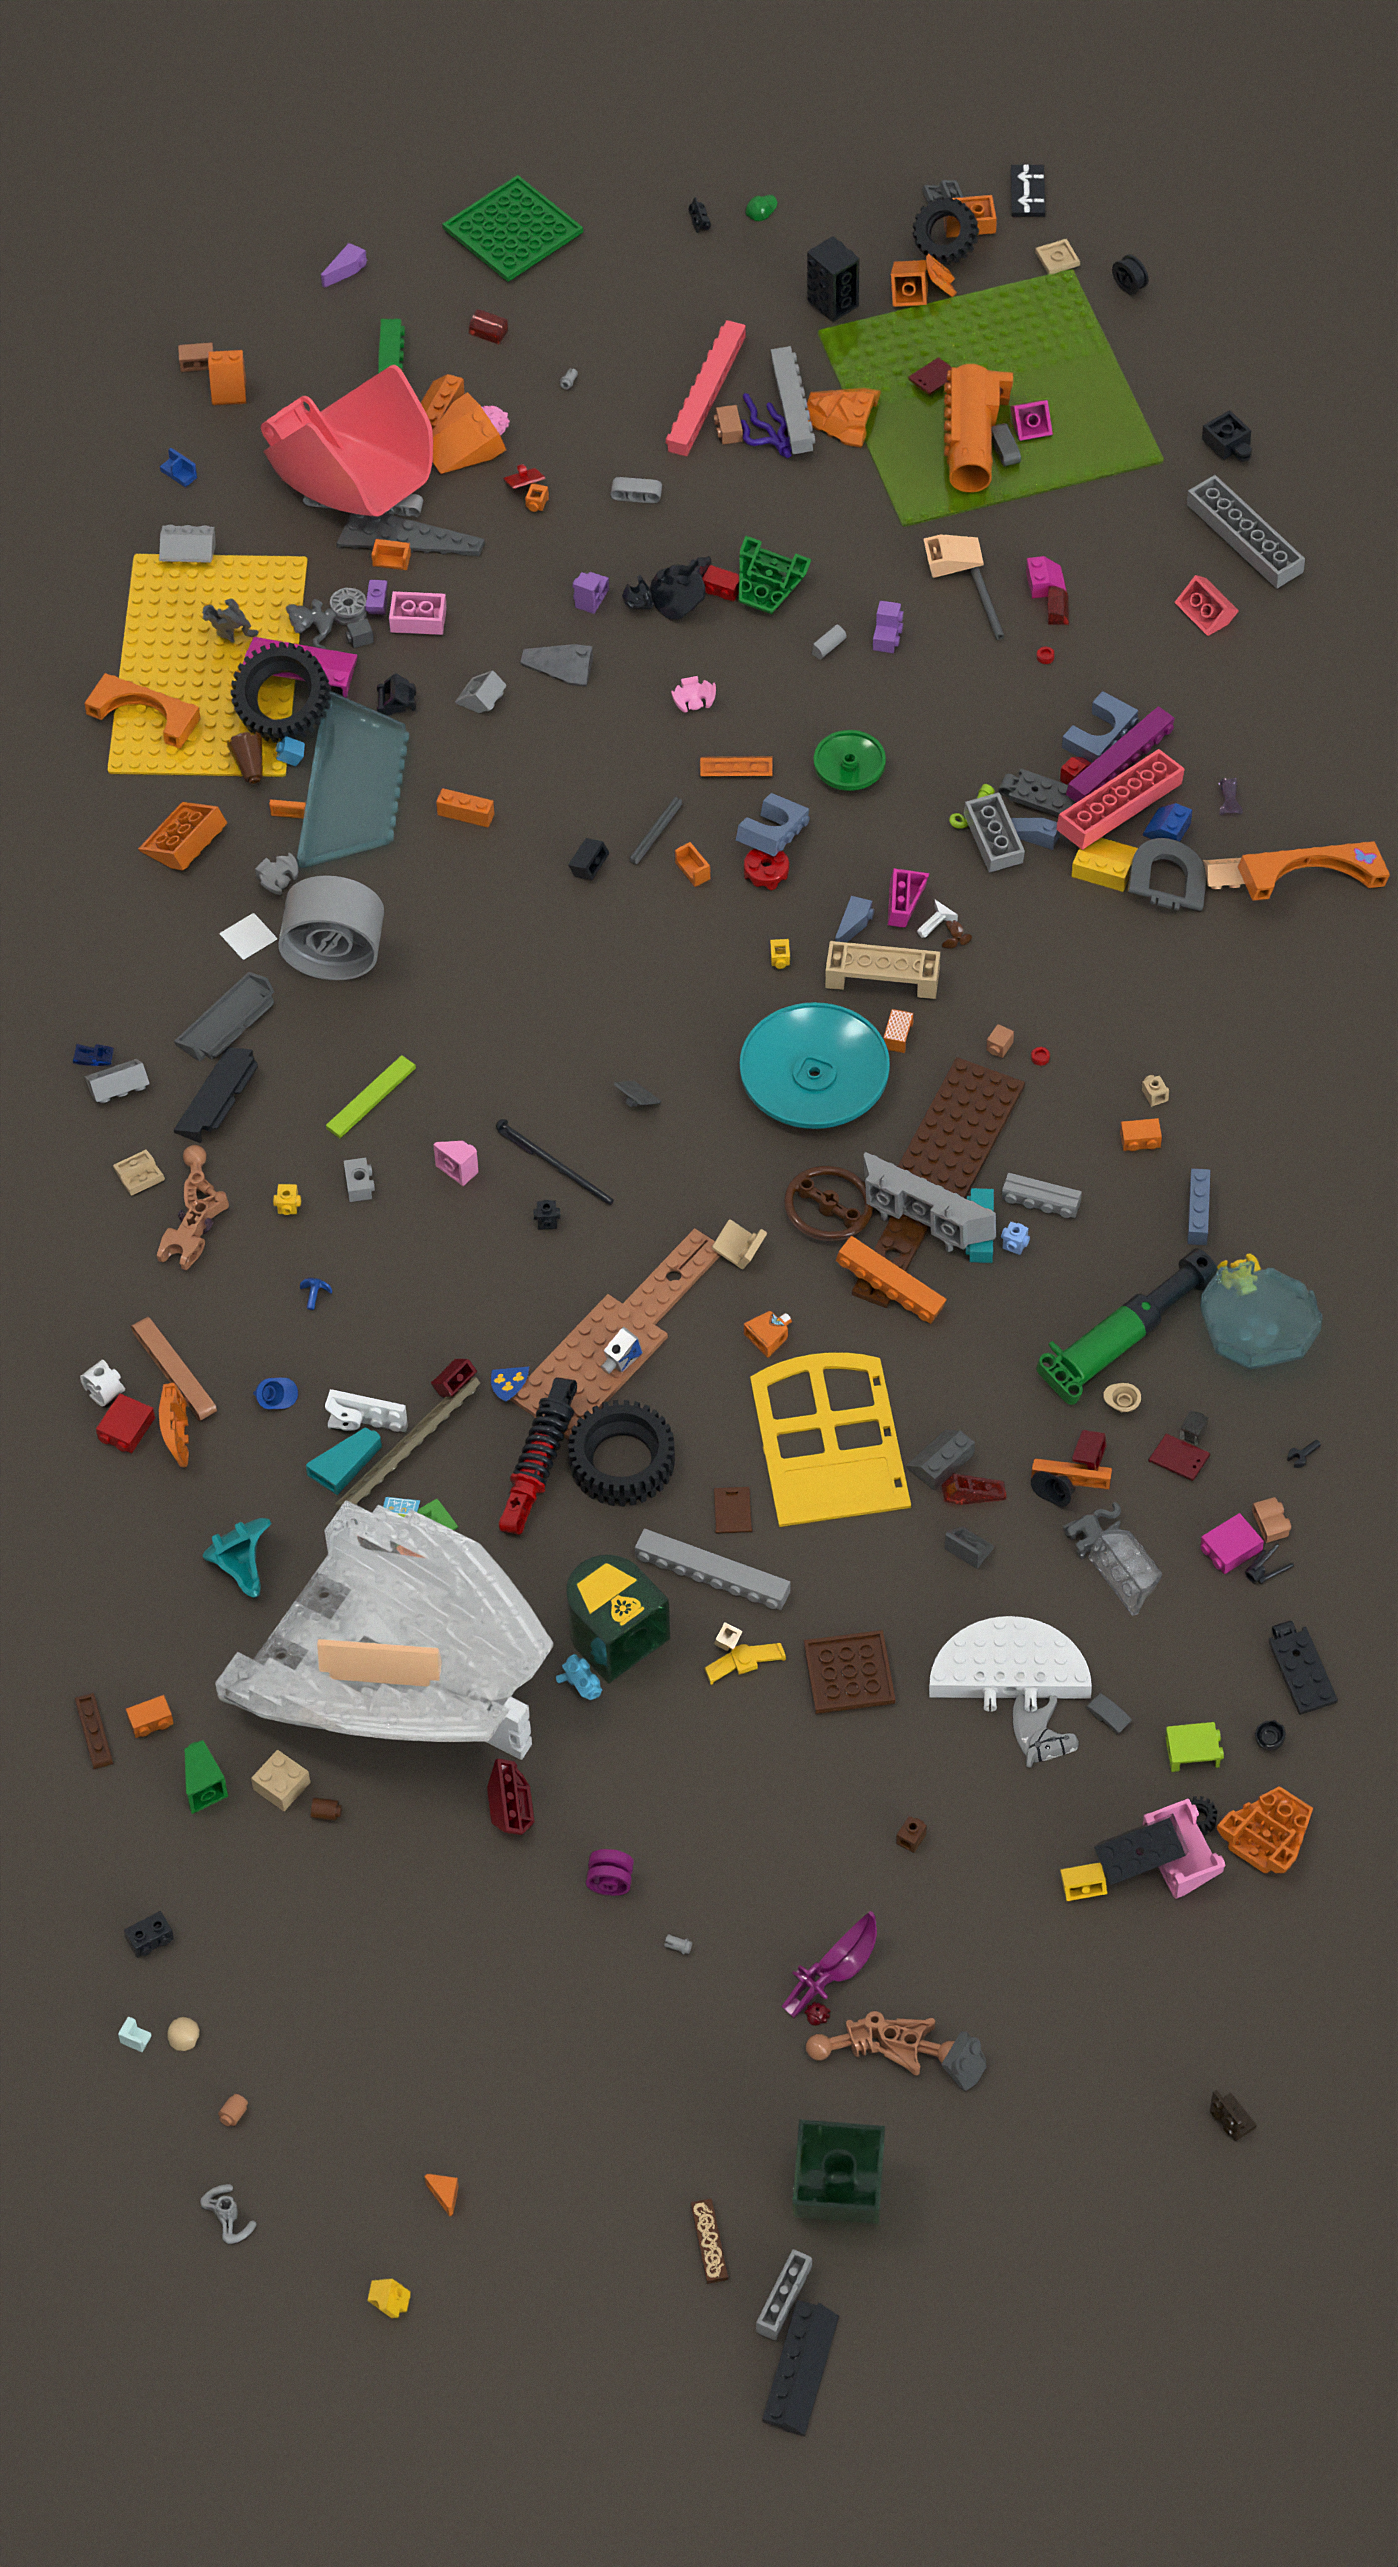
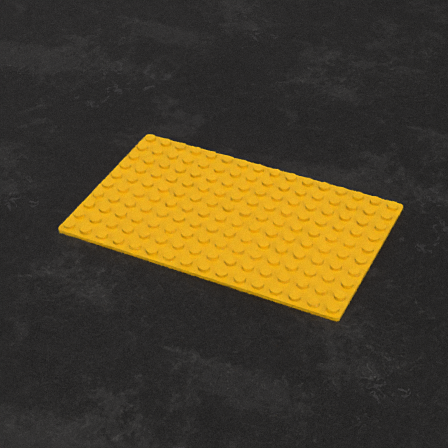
(182, 657)

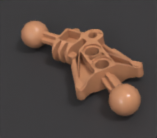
(860, 2037)

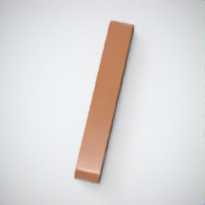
(173, 1368)

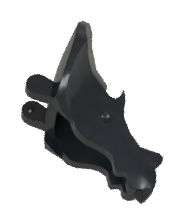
(679, 588)

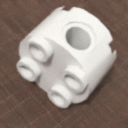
(102, 1383)

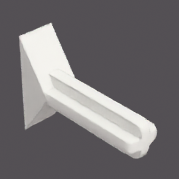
(942, 913)

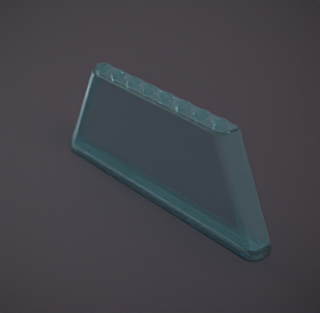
(352, 783)

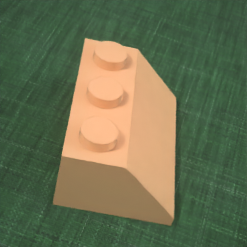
(1223, 872)

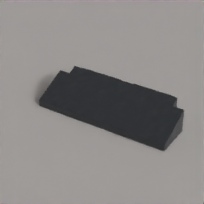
(217, 1093)

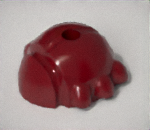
(816, 2017)

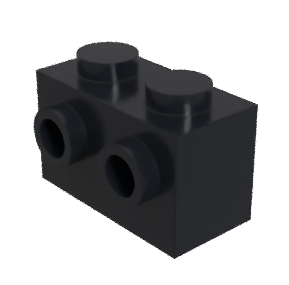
(588, 859)
(149, 1934)

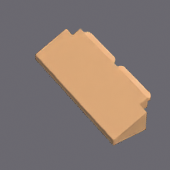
(379, 1662)

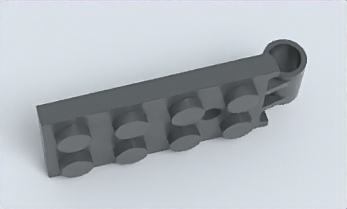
(1050, 795)

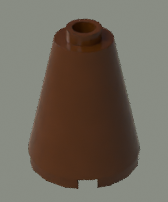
(247, 753)

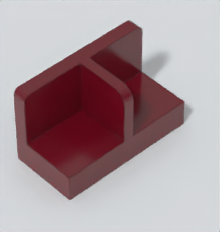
(1090, 1449)

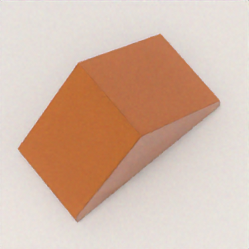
(444, 2190)

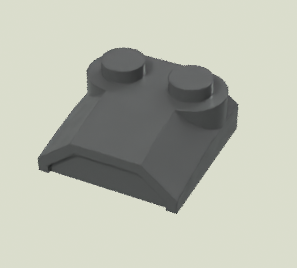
(965, 2061)

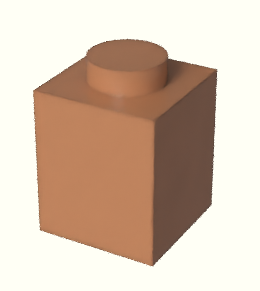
(1000, 1041)

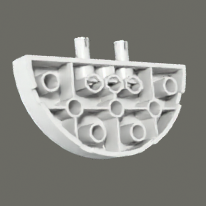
(1007, 1660)

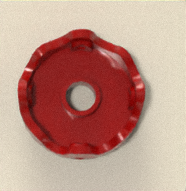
(769, 875)

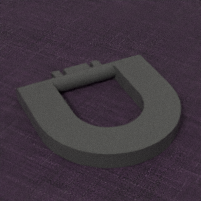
(1180, 854)

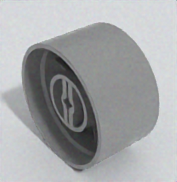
(331, 928)

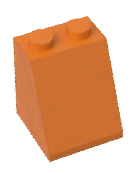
(909, 283)
(227, 377)

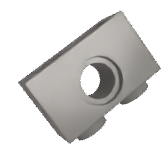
(355, 1170)

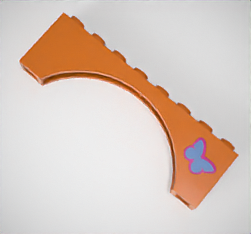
(1357, 860)

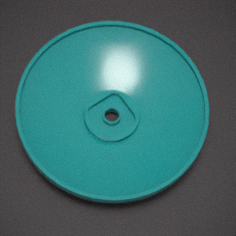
(820, 1039)

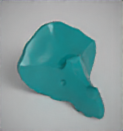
(237, 1554)

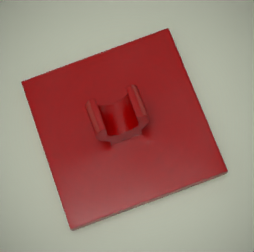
(523, 477)

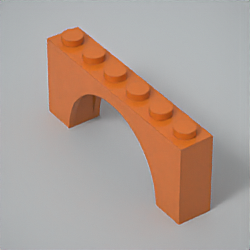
(115, 692)

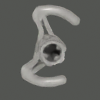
(227, 2212)

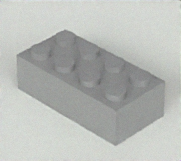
(994, 832)

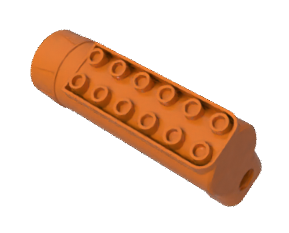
(970, 413)

